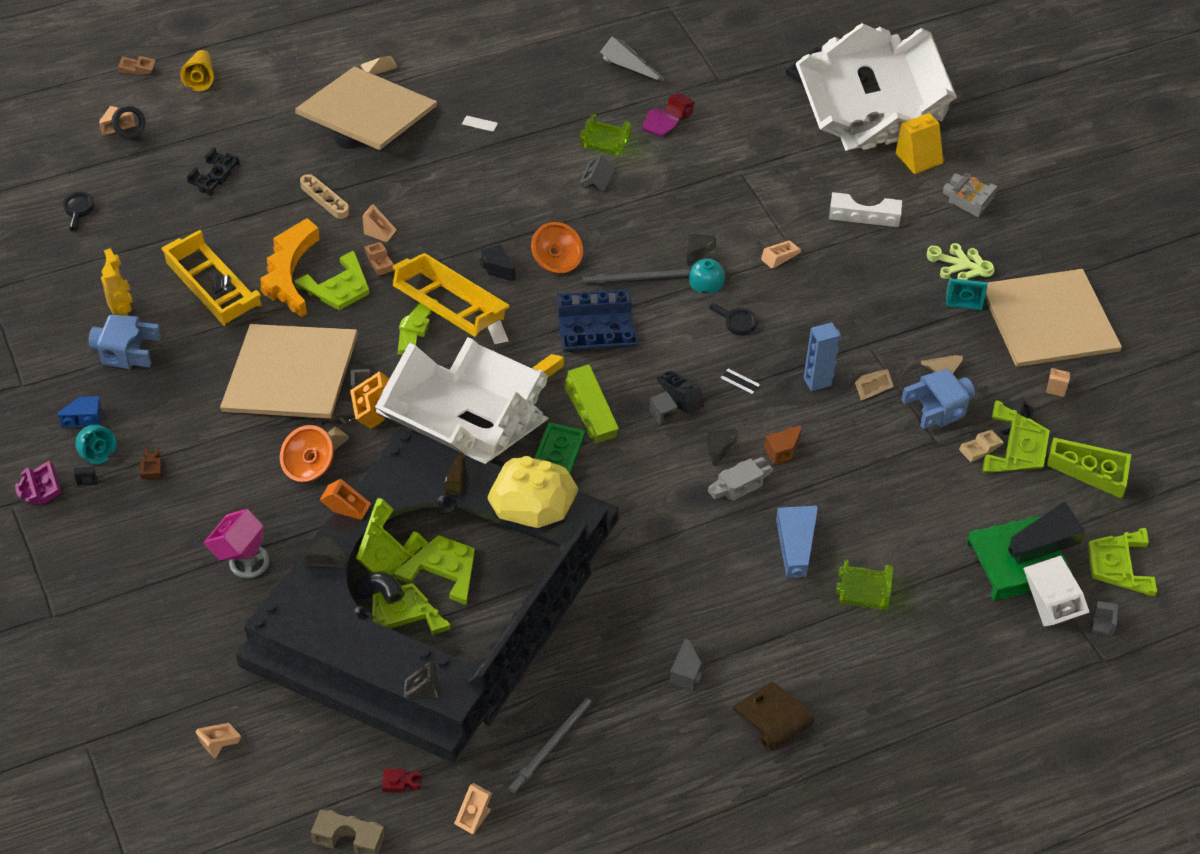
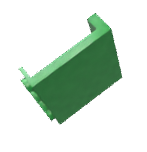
(1001, 569)

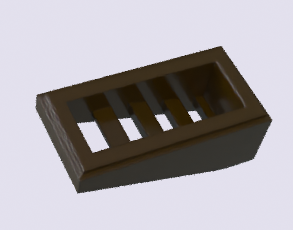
(455, 477)

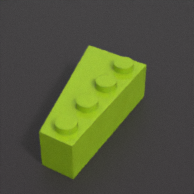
(591, 404)
(1091, 464)

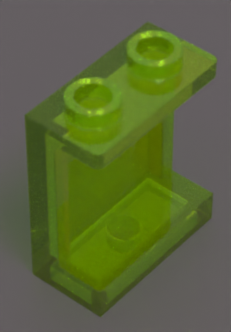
(605, 137)
(865, 586)

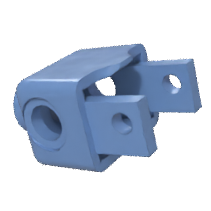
(120, 341)
(942, 397)

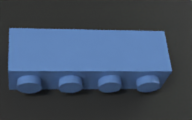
(821, 356)

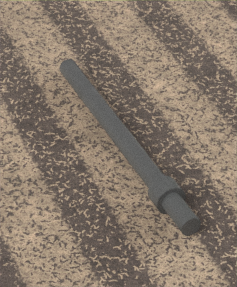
(601, 278)
(526, 773)

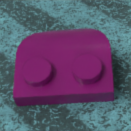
(39, 485)

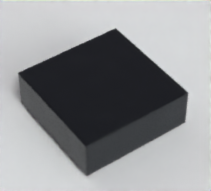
(85, 475)

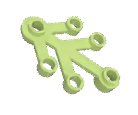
(980, 267)

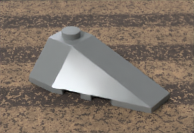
(622, 54)

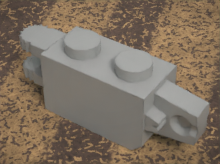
(740, 479)

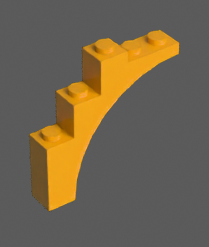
(288, 249)

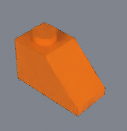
(345, 500)

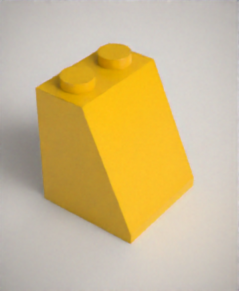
(920, 143)

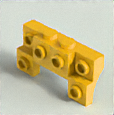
(114, 286)

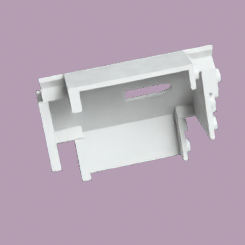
(906, 71)
(479, 382)

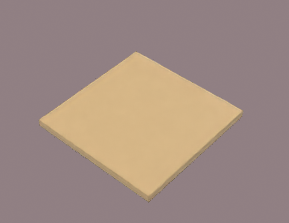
(366, 107)
(1050, 318)
(289, 371)

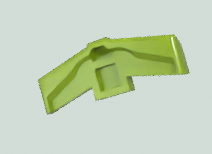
(413, 326)

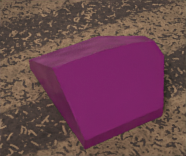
(659, 122)

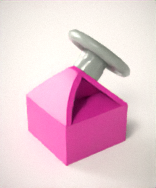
(239, 539)

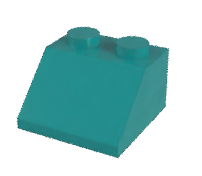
(966, 293)

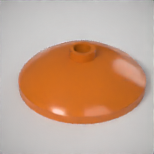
(563, 241)
(299, 449)

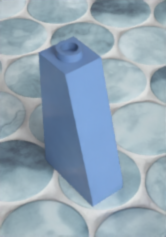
(796, 536)

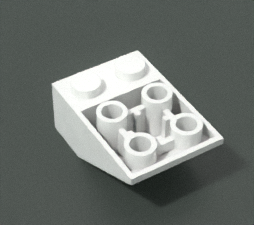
(1055, 591)

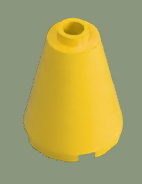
(198, 71)

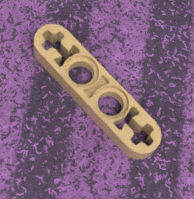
(321, 198)

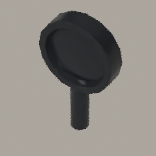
(77, 205)
(738, 321)

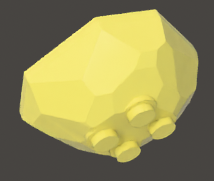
(532, 492)

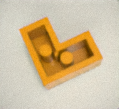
(366, 397)

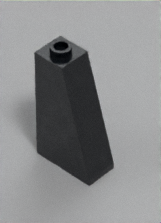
(1047, 535)

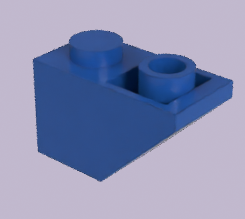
(81, 412)

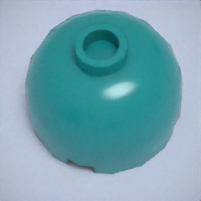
(707, 276)
(95, 444)

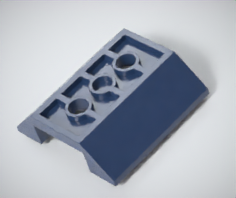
(595, 316)

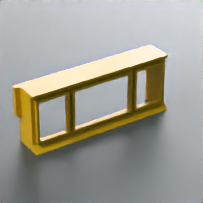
(181, 248)
(443, 276)

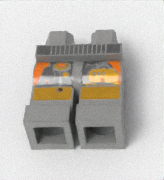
(969, 193)

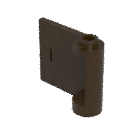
(775, 715)

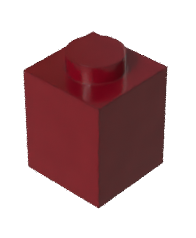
(680, 105)

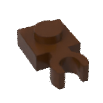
(151, 465)

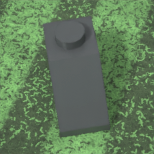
(686, 668)

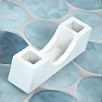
(846, 209)

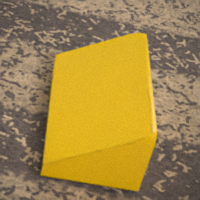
(550, 364)

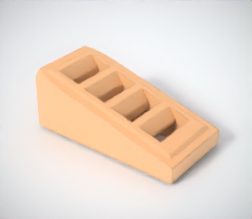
(778, 254)

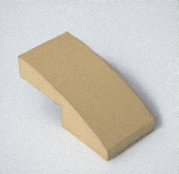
(981, 446)

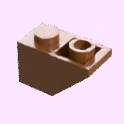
(782, 445)

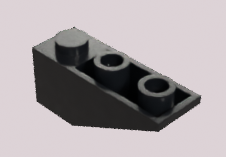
(682, 391)

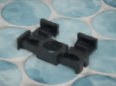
(222, 165)

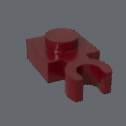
(396, 780)

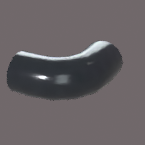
(381, 582)

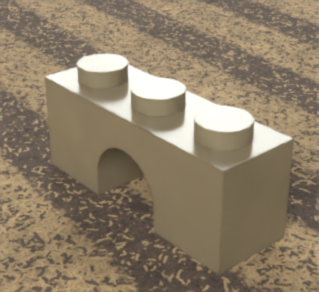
(332, 826)

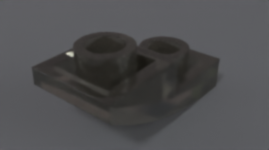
(871, 120)
(343, 411)

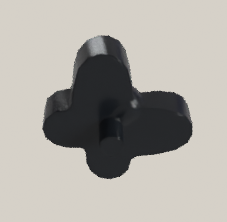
(222, 283)

